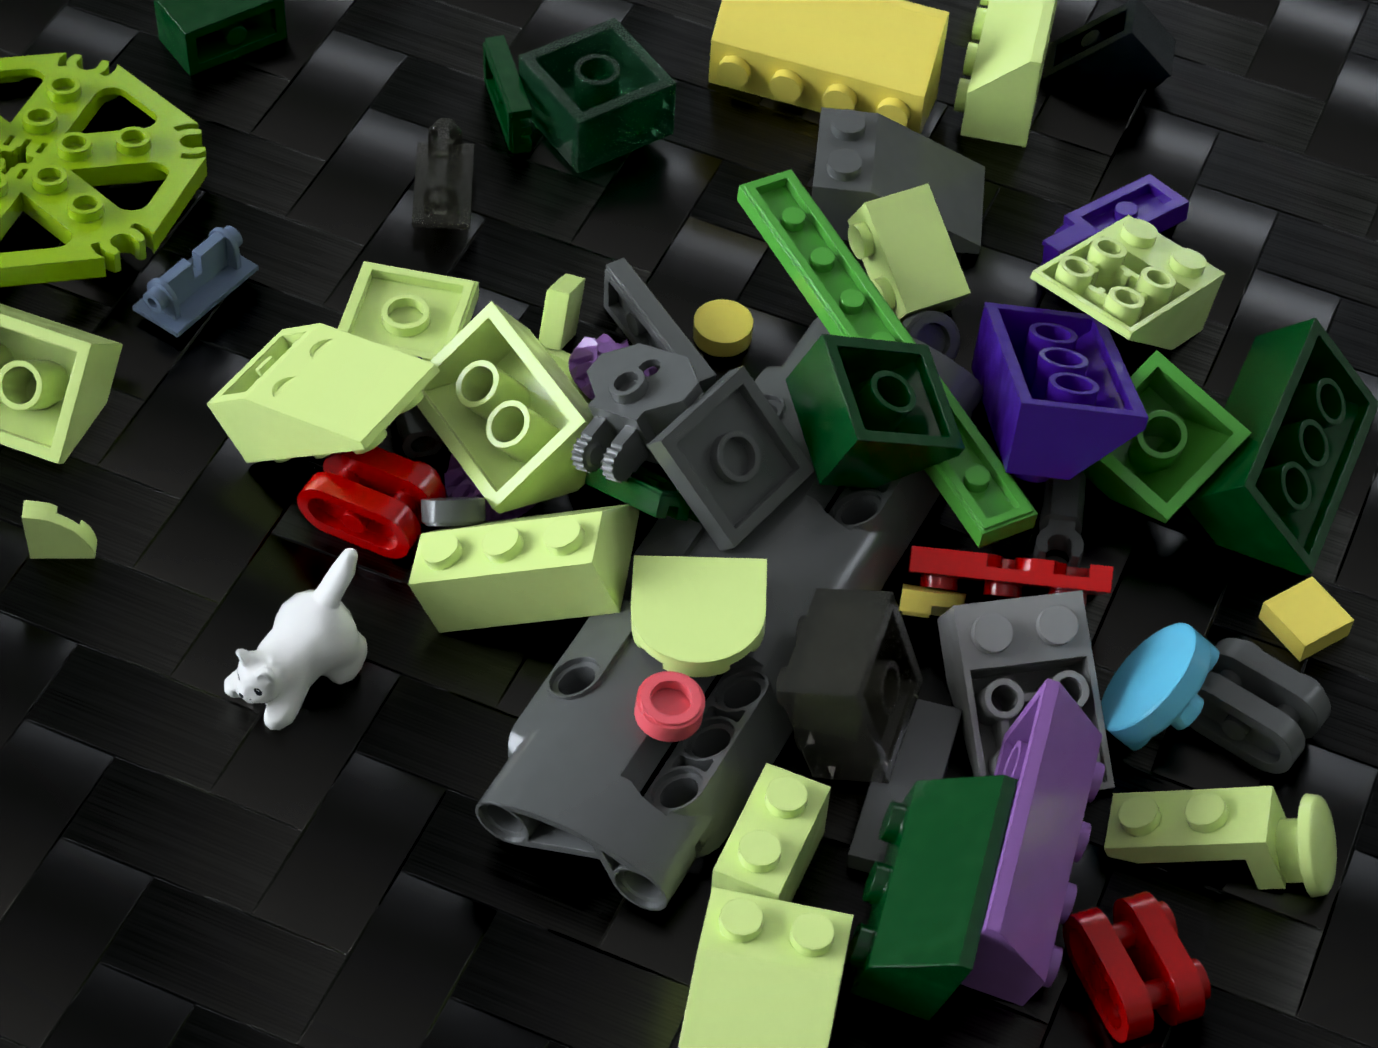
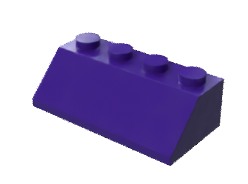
(1053, 390)

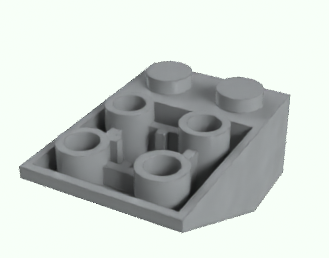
(1001, 657)

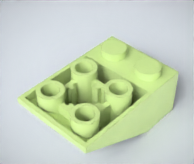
(1136, 283)
(318, 395)

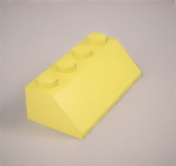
(833, 54)

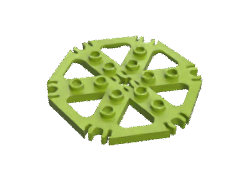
(66, 164)

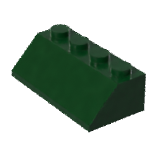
(1306, 436)

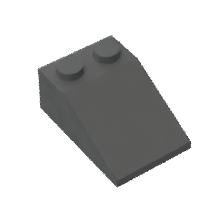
(873, 157)

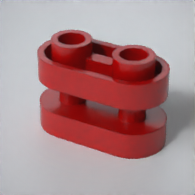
(371, 499)
(1135, 966)

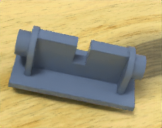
(198, 283)

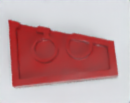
(1005, 577)

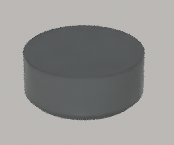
(934, 330)
(453, 511)

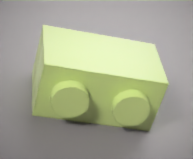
(908, 252)
(774, 836)

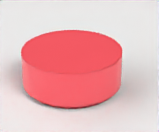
(669, 706)

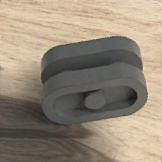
(1259, 706)

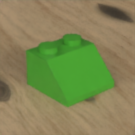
(1177, 451)

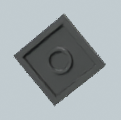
(731, 458)

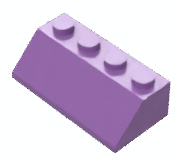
(1055, 759)

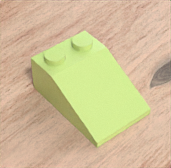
(765, 974)

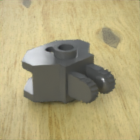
(632, 408)

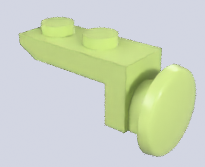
(1228, 826)

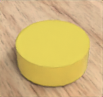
(722, 328)

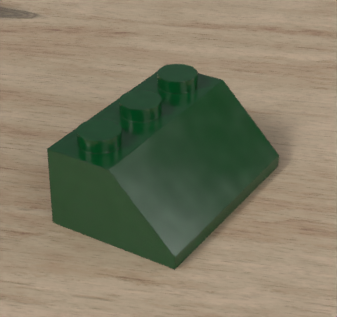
(930, 892)

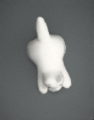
(308, 640)

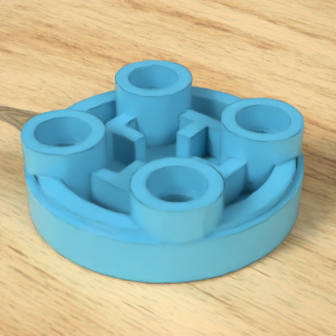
(1158, 685)

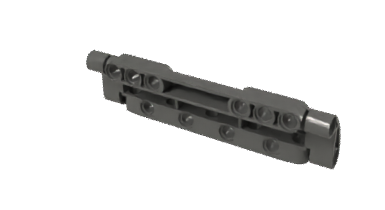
(577, 743)

